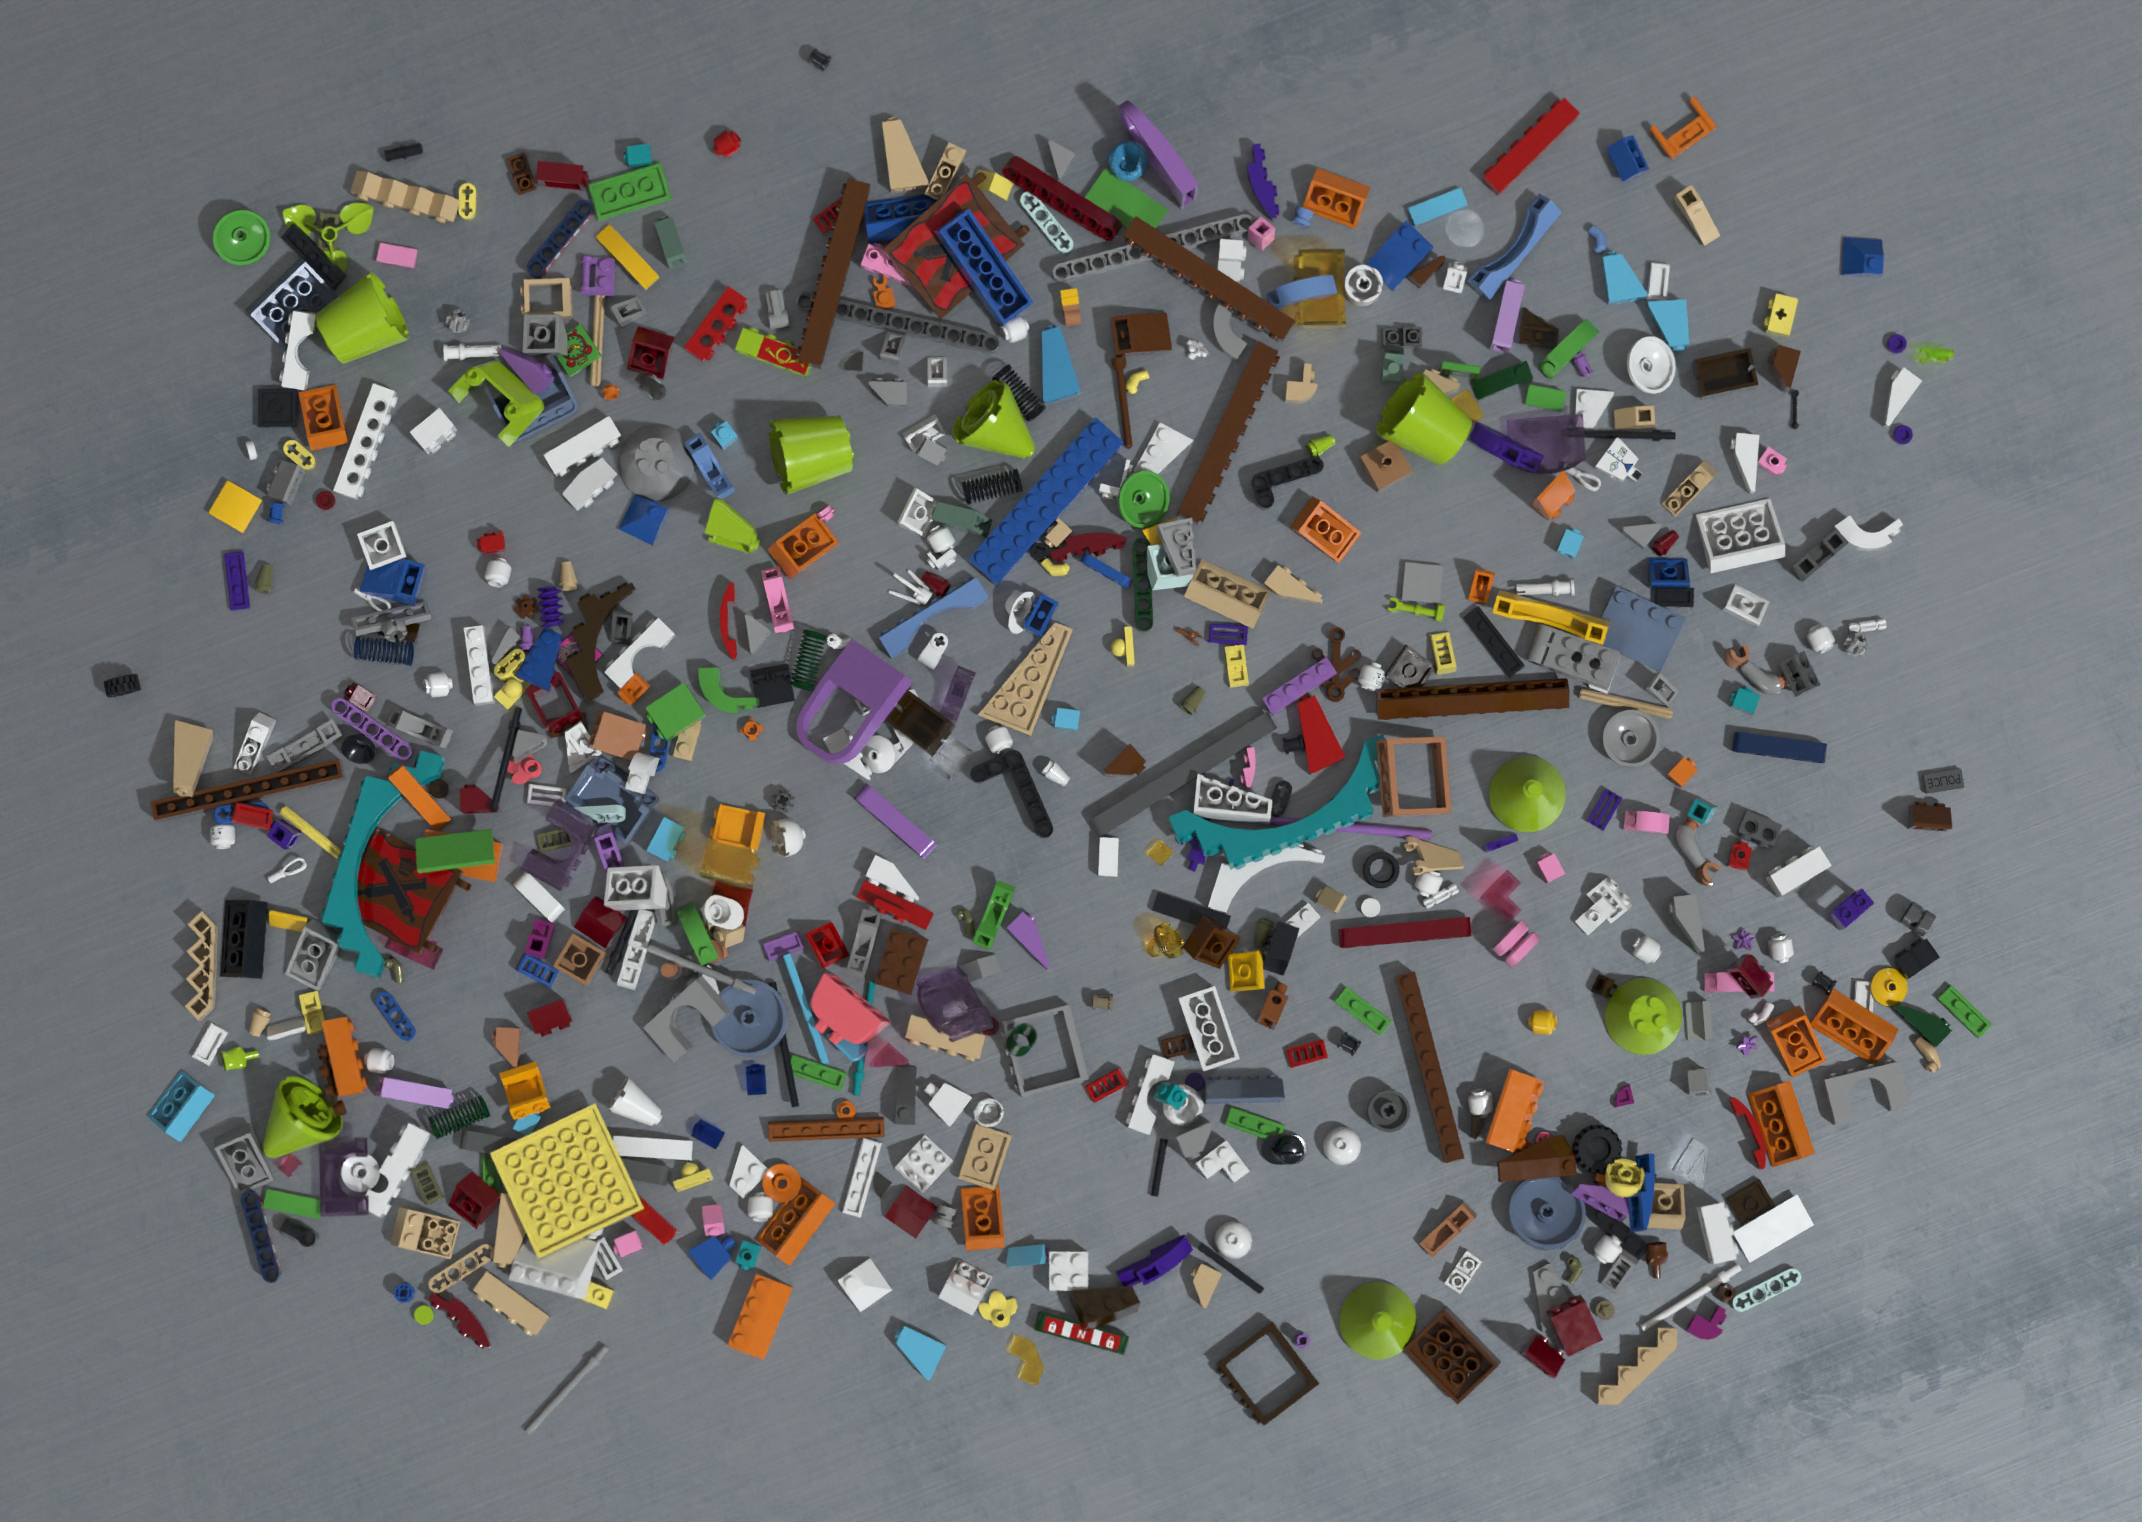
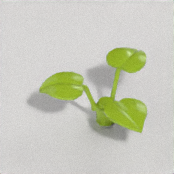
(355, 216)

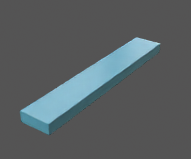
(806, 1008)

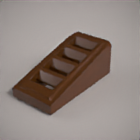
(1423, 274)
(1166, 1048)

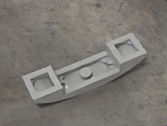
(304, 746)

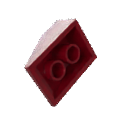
(1543, 1356)

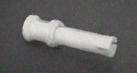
(462, 351)
(1555, 588)

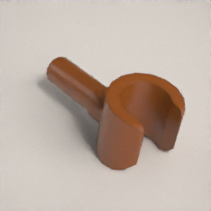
(1192, 636)

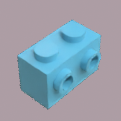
(666, 840)

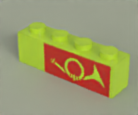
(770, 351)

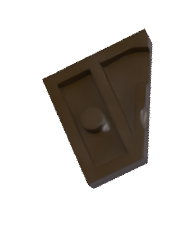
(1536, 331)

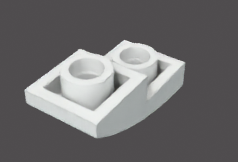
(1463, 1271)

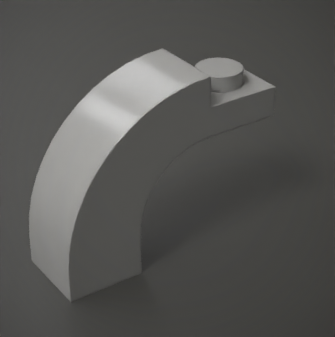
(1224, 337)
(419, 728)
(863, 944)

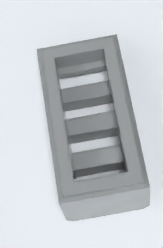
(507, 643)
(1632, 1262)

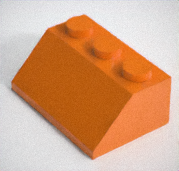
(1336, 198)

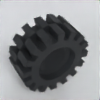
(122, 685)

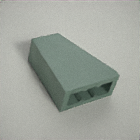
(670, 242)
(961, 519)

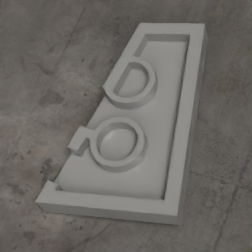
(1178, 544)

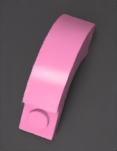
(777, 599)
(1725, 983)

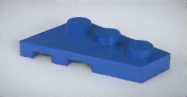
(540, 661)

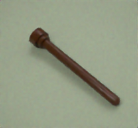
(1119, 365)

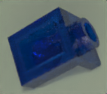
(756, 1079)
(707, 1134)

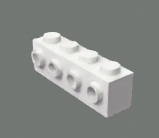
(582, 446)

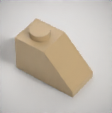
(1330, 899)
(1205, 1282)

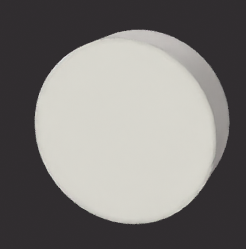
(251, 450)
(1370, 907)

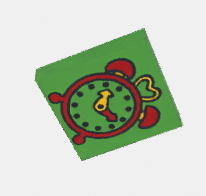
(580, 351)
(1459, 370)

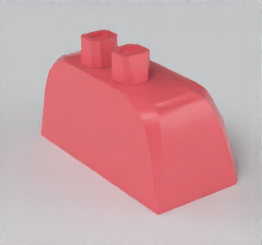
(845, 1012)

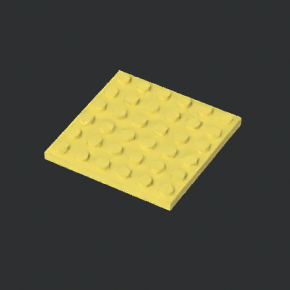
(567, 1181)

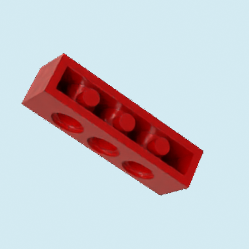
(728, 298)

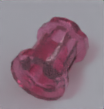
(290, 1165)

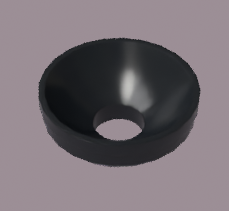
(356, 752)

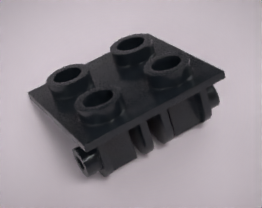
(772, 685)

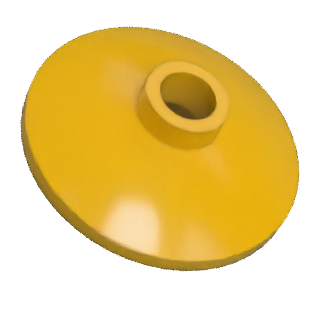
(1880, 987)

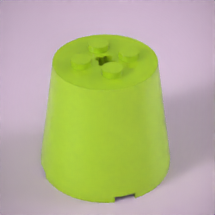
(361, 321)
(1424, 421)
(809, 450)

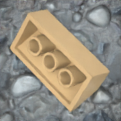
(1227, 593)
(921, 1031)

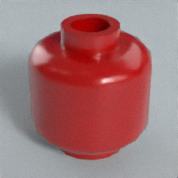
(727, 143)

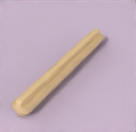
(597, 338)
(1625, 703)

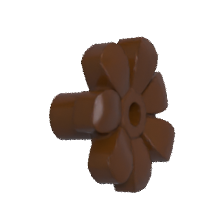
(529, 609)

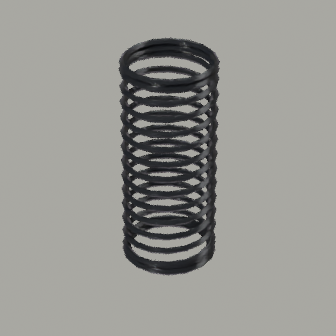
(1037, 410)
(1016, 478)

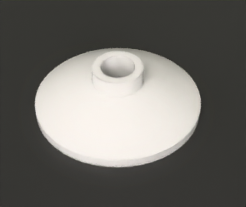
(885, 754)
(351, 1175)

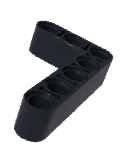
(1014, 769)

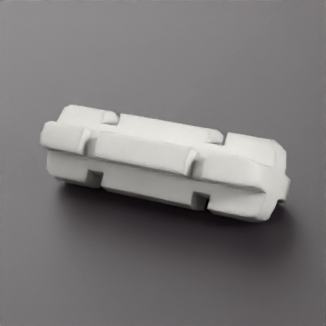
(1865, 626)
(1440, 896)

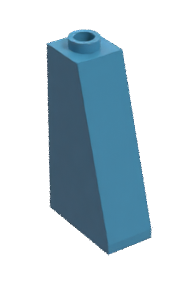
(1057, 368)

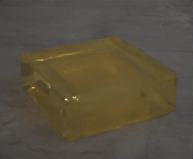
(1160, 853)

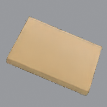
(984, 1157)

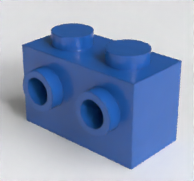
(1627, 158)
(1041, 615)

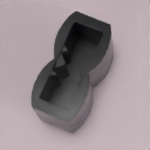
(1916, 958)

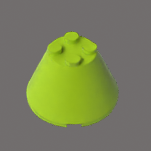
(1643, 1016)

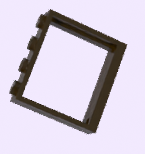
(1236, 1387)

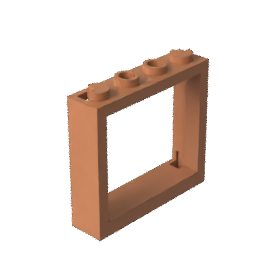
(1388, 777)

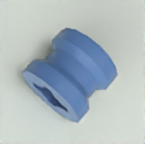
(1302, 217)

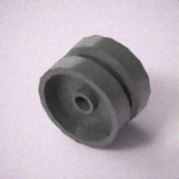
(1394, 1101)

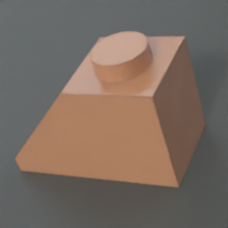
(508, 1043)

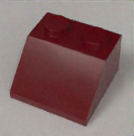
(650, 352)
(475, 800)
(1750, 976)
(550, 1017)
(474, 1199)

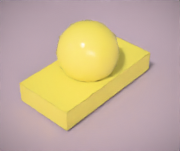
(1122, 647)
(511, 691)
(692, 1177)

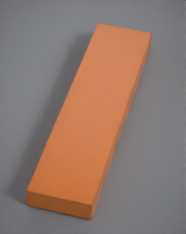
(419, 797)

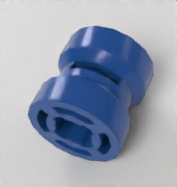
(404, 1292)

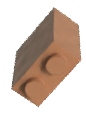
(616, 735)

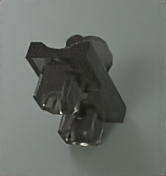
(651, 386)

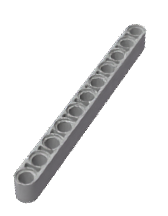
(1108, 264)

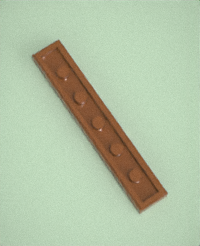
(826, 1129)

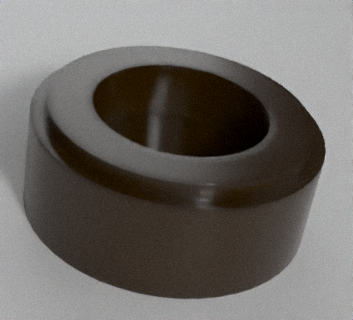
(439, 789)

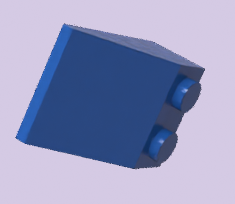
(1400, 255)

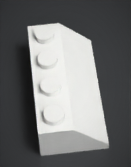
(1209, 1028)

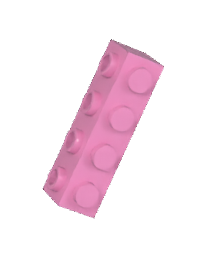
(878, 262)

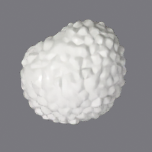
(1189, 1111)

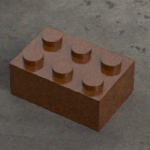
(901, 961)

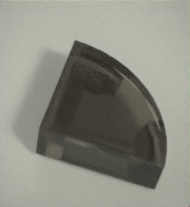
(854, 362)
(880, 1184)

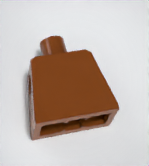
(1271, 1012)

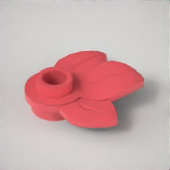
(521, 770)

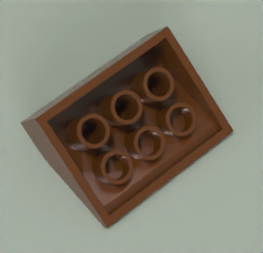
(1452, 1355)

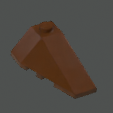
(1545, 1159)

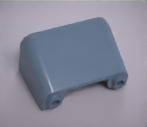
(605, 785)

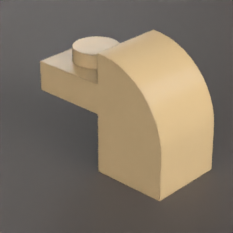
(1301, 391)

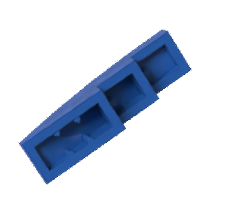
(1641, 1203)

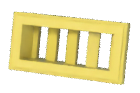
(1446, 668)

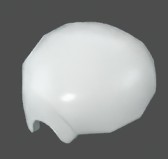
(989, 1112)

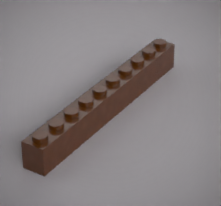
(834, 273)
(1209, 279)
(1227, 433)
(1472, 698)
(248, 790)
(1429, 1067)

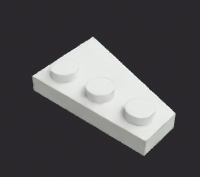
(1162, 449)

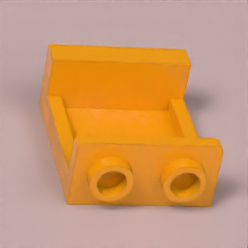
(738, 826)
(525, 1090)

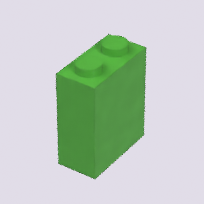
(675, 712)

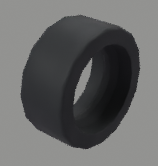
(1395, 870)

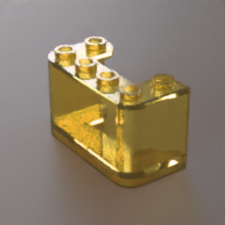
(1326, 312)
(729, 864)

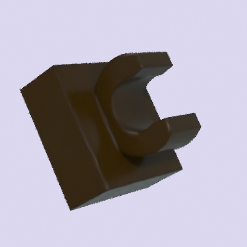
(1603, 986)

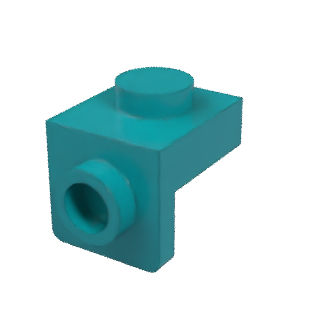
(1170, 1094)

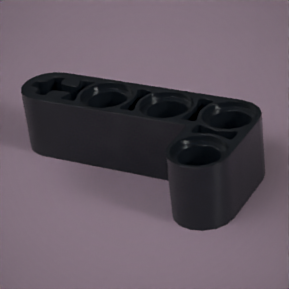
(1288, 478)

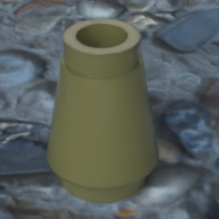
(264, 580)
(1193, 700)
(1262, 931)

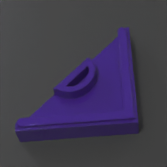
(1500, 843)

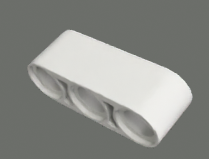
(539, 896)

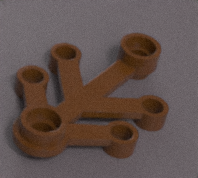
(1340, 668)
(331, 1089)

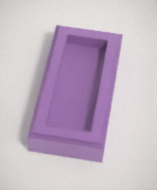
(783, 945)

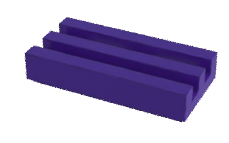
(1225, 626)
(1596, 823)

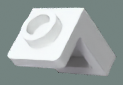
(945, 560)

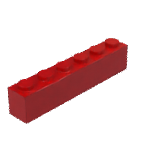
(1530, 146)

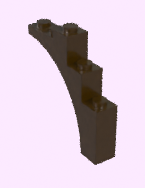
(595, 612)

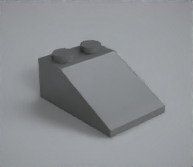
(1687, 917)
(314, 955)
(243, 1159)

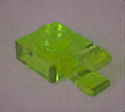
(1941, 355)

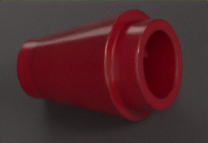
(1664, 543)
(936, 583)

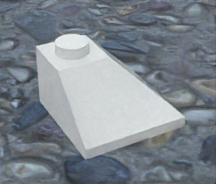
(864, 1285)

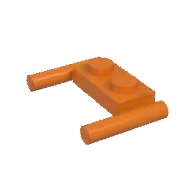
(1688, 135)

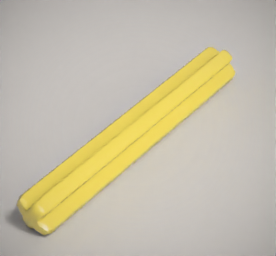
(310, 831)

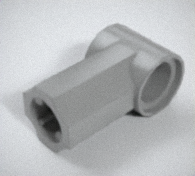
(777, 314)

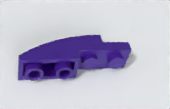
(1263, 190)
(1505, 448)
(1157, 1264)

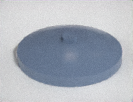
(755, 1020)
(1546, 1213)

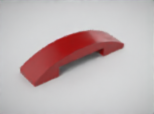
(728, 598)
(1759, 1154)

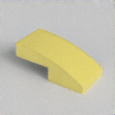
(1236, 666)
(312, 1012)

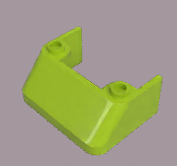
(523, 404)

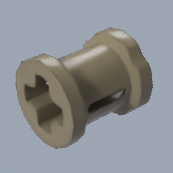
(1102, 1001)

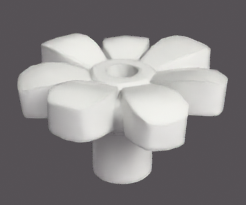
(1196, 349)

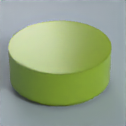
(424, 1314)

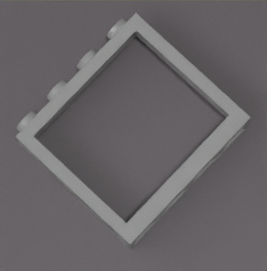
(1015, 1068)

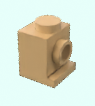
(1057, 534)

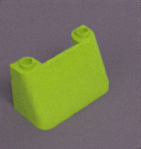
(730, 528)

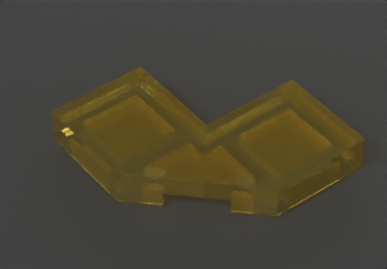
(1027, 1351)

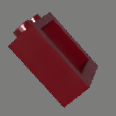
(561, 175)
(571, 717)

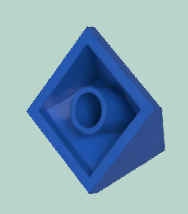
(1668, 573)

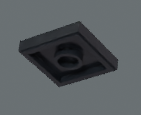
(277, 408)

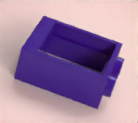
(1850, 909)

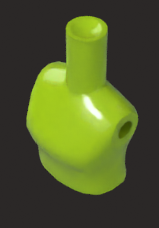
(237, 1058)

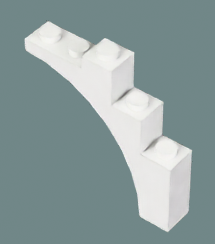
(1231, 880)

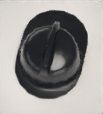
(1284, 1149)

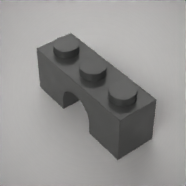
(1819, 555)

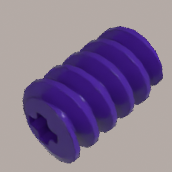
(550, 606)

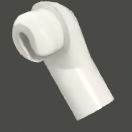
(836, 642)
(1762, 1017)

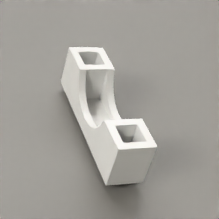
(295, 373)
(655, 635)
(478, 665)
(1142, 1118)

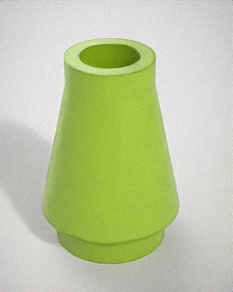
(1320, 445)

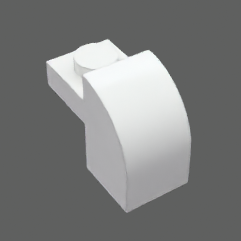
(641, 769)

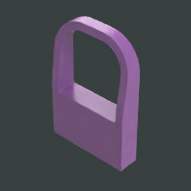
(1161, 154)
(865, 679)

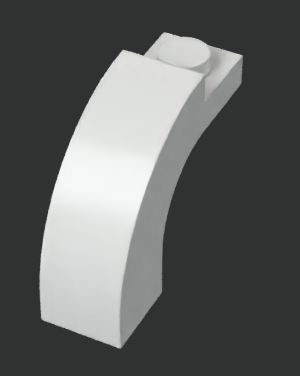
(1865, 540)

